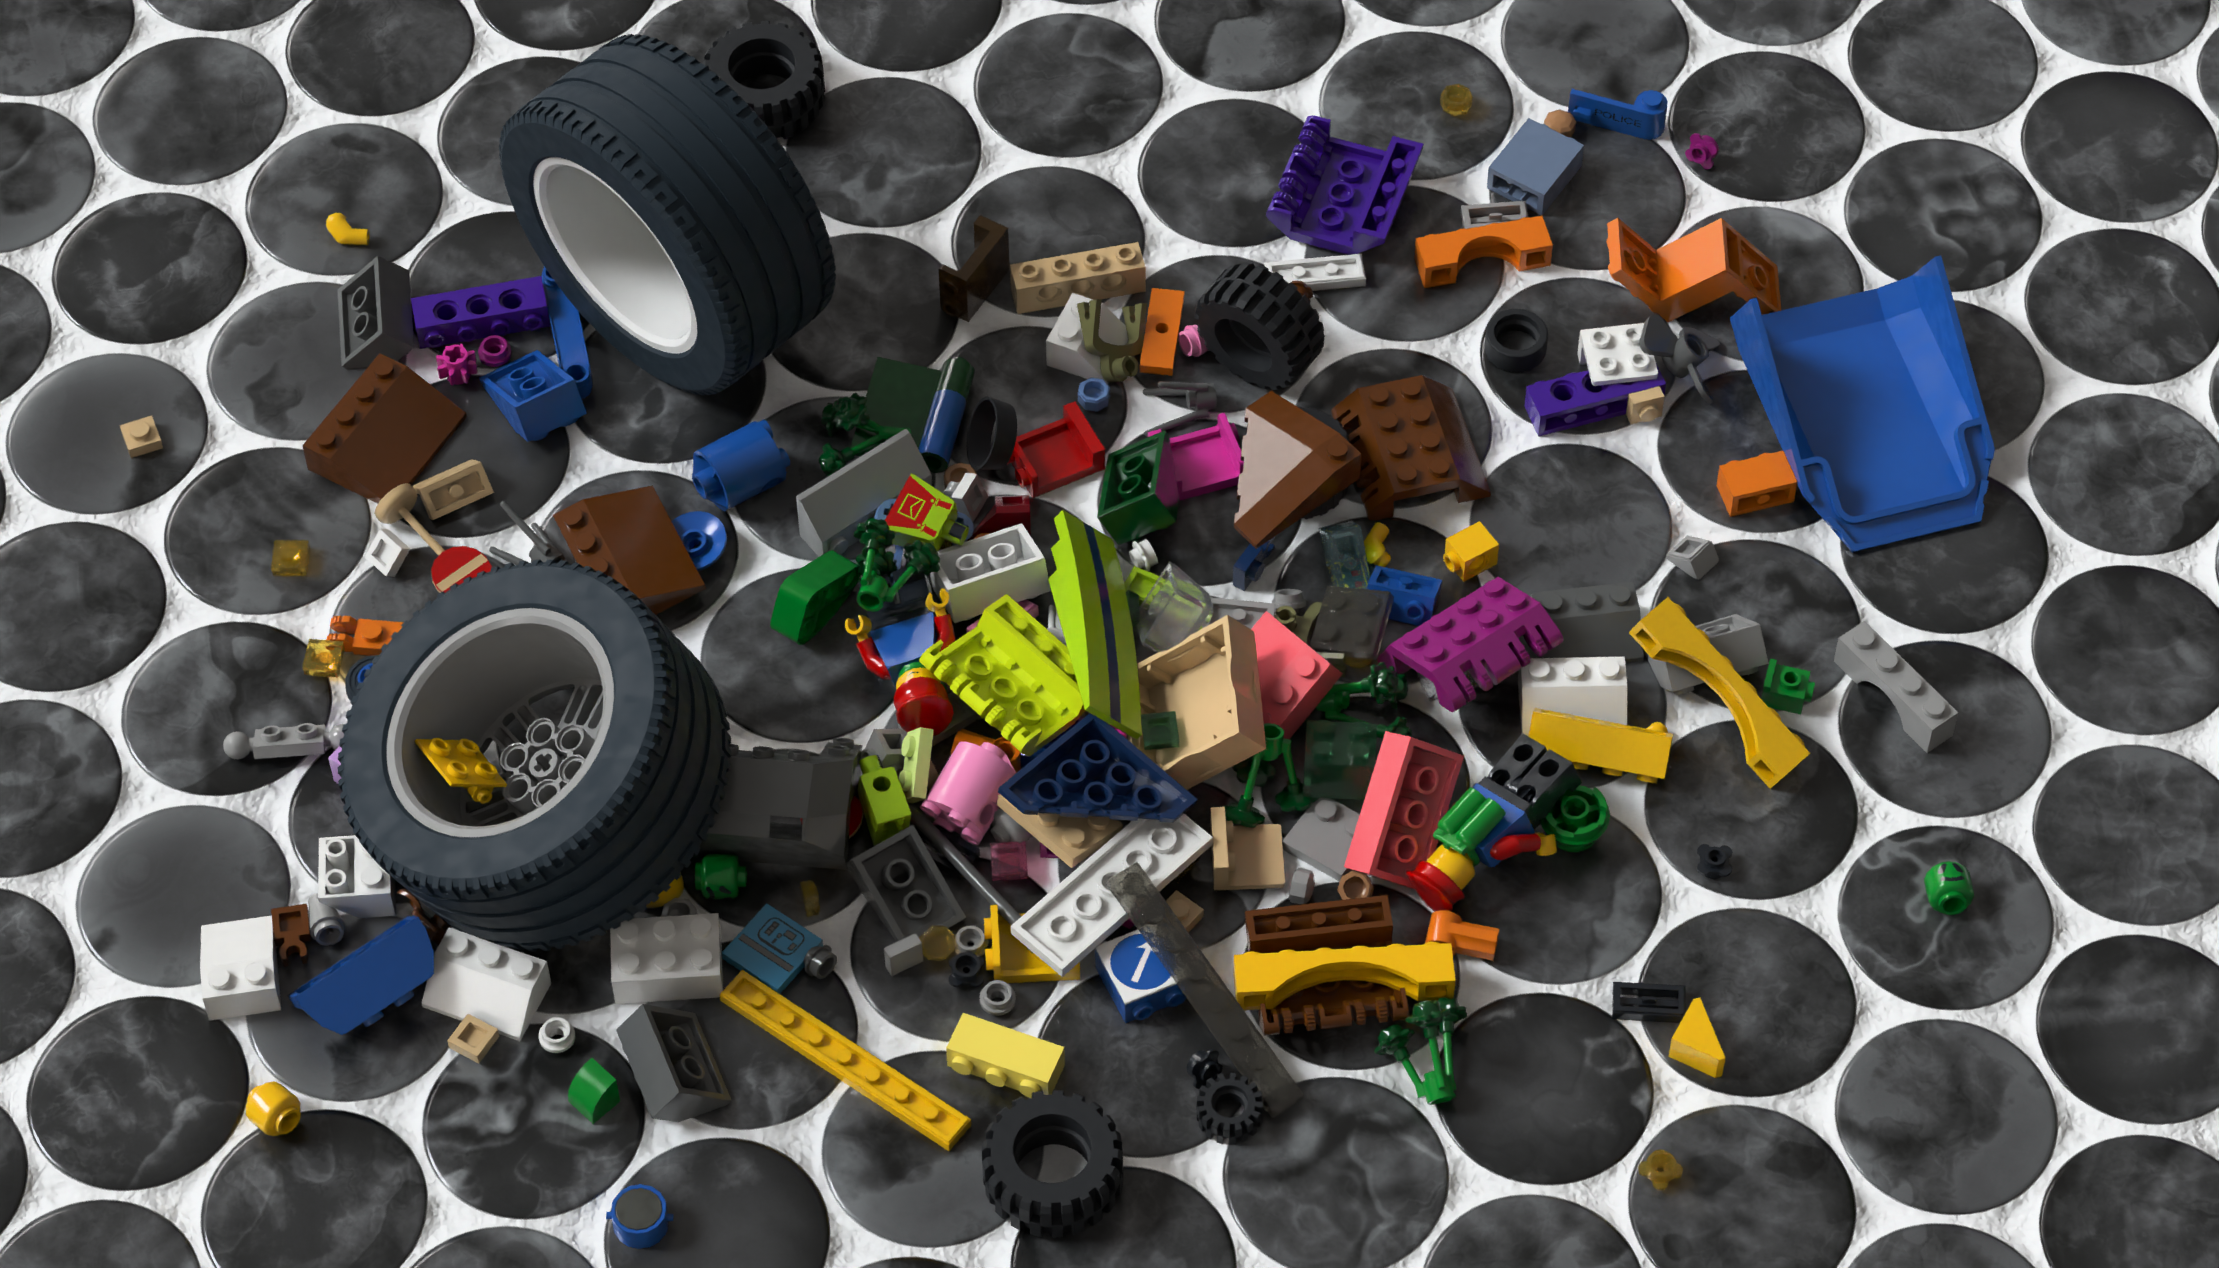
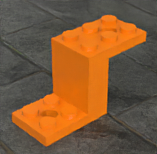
(1692, 269)

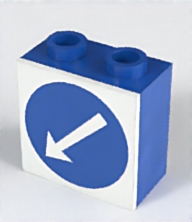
(1135, 977)

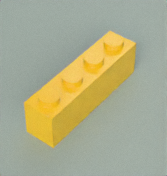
(1603, 744)

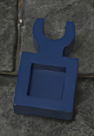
(1250, 565)

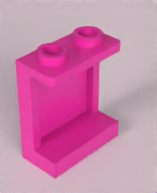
(1206, 459)

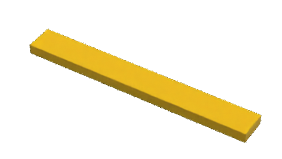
(845, 1060)

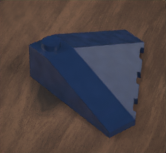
(1096, 774)

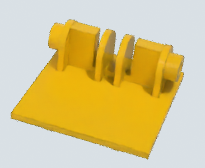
(463, 766)

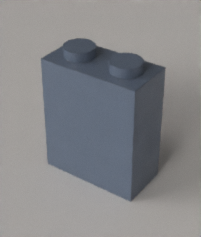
(1535, 166)

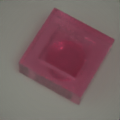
(1008, 861)

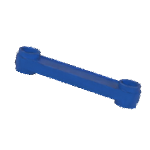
(567, 335)

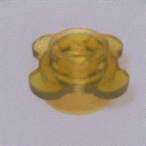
(1664, 1160)

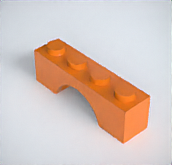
(1519, 242)

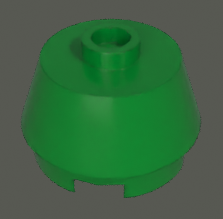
(1577, 819)

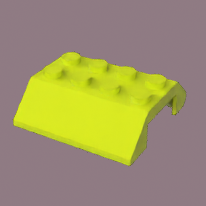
(1011, 675)

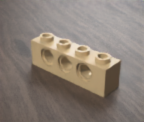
(1089, 273)

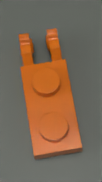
(368, 637)

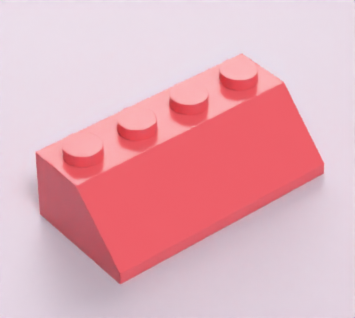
(1403, 808)

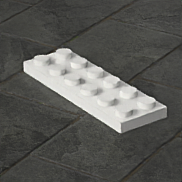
(1082, 907)

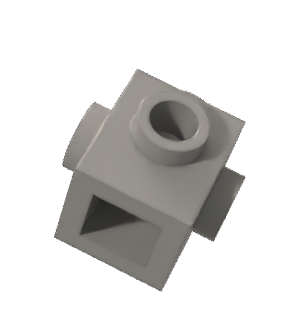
(887, 745)

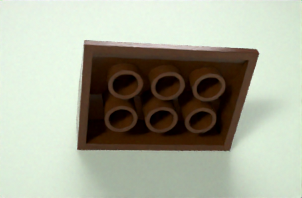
(382, 431)
(633, 543)

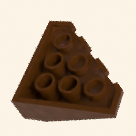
(1288, 467)

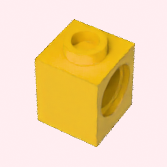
(1471, 551)

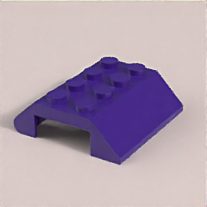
(1341, 190)

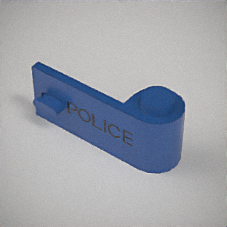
(1640, 120)

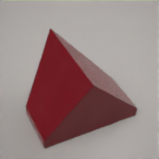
(1004, 514)

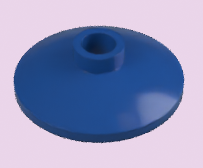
(702, 530)

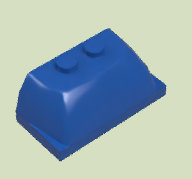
(369, 978)

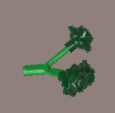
(846, 414)

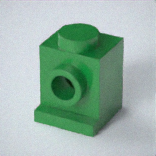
(1787, 688)

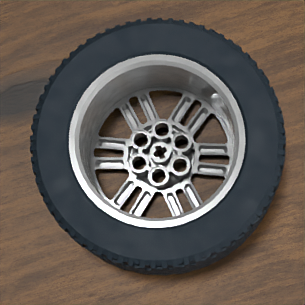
(590, 807)

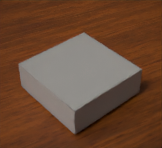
(903, 954)

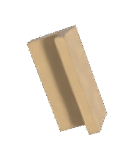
(454, 488)

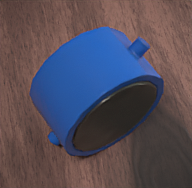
(639, 1216)

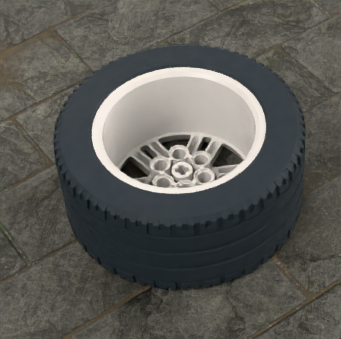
(668, 213)

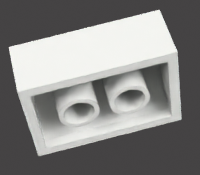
(1575, 687)
(486, 982)

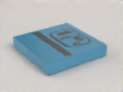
(771, 948)

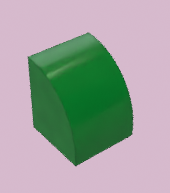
(593, 1091)

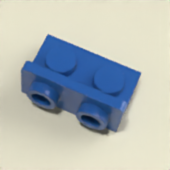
(1412, 593)

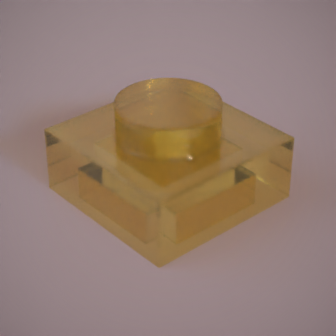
(290, 558)
(323, 658)

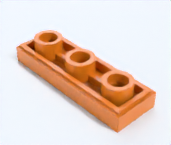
(1162, 331)

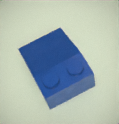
(534, 395)

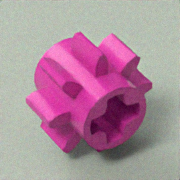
(456, 364)

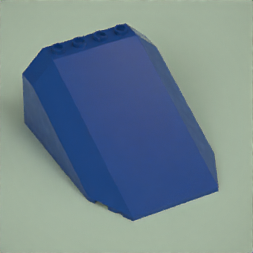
(1875, 407)

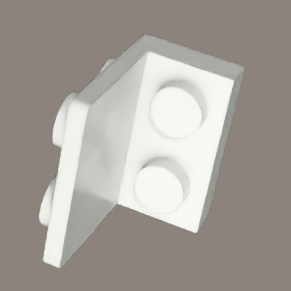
(1615, 355)

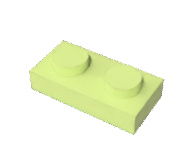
(915, 772)

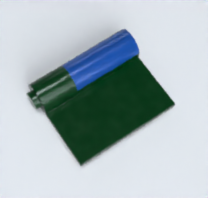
(922, 400)

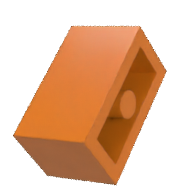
(1756, 483)

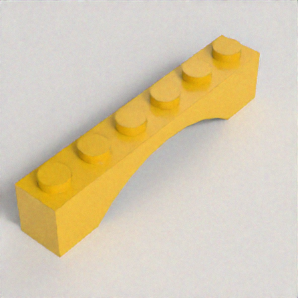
(1768, 743)
(1272, 977)

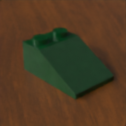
(1139, 489)

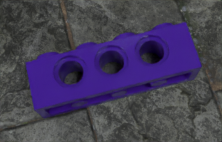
(480, 312)
(1576, 402)

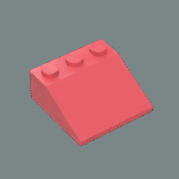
(1290, 675)

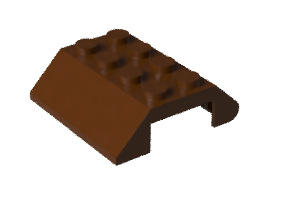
(1410, 443)
(1333, 926)

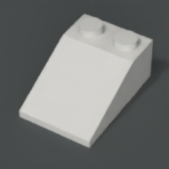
(239, 968)

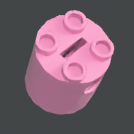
(967, 790)

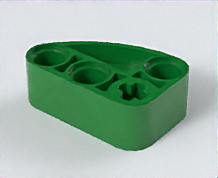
(813, 596)

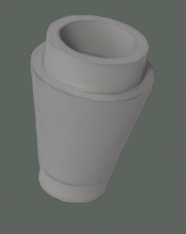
(325, 922)

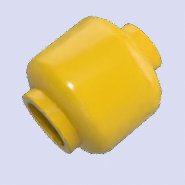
(273, 1109)

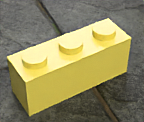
(1004, 1056)

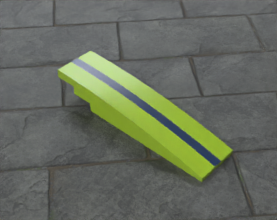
(1096, 623)

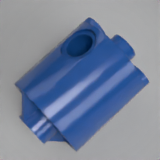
(739, 466)

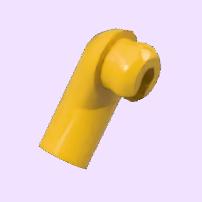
(344, 233)

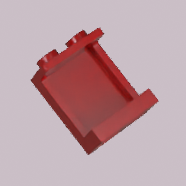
(1057, 453)

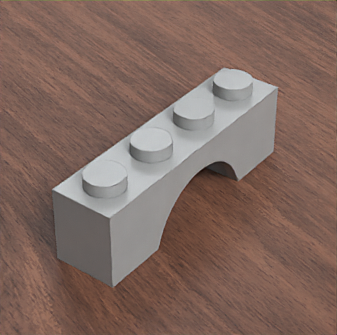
(1921, 708)

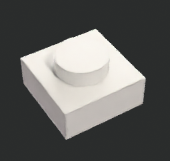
(387, 552)

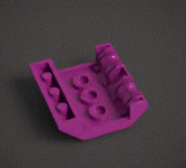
(1476, 636)

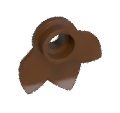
(435, 925)

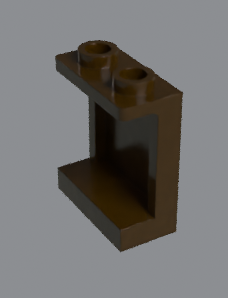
(968, 288)

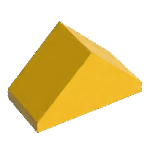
(1697, 1043)

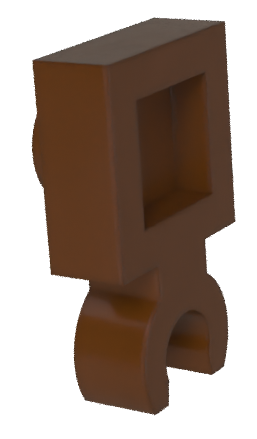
(290, 930)

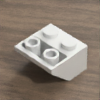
(353, 879)

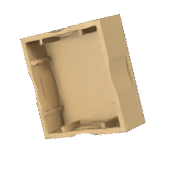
(1216, 701)

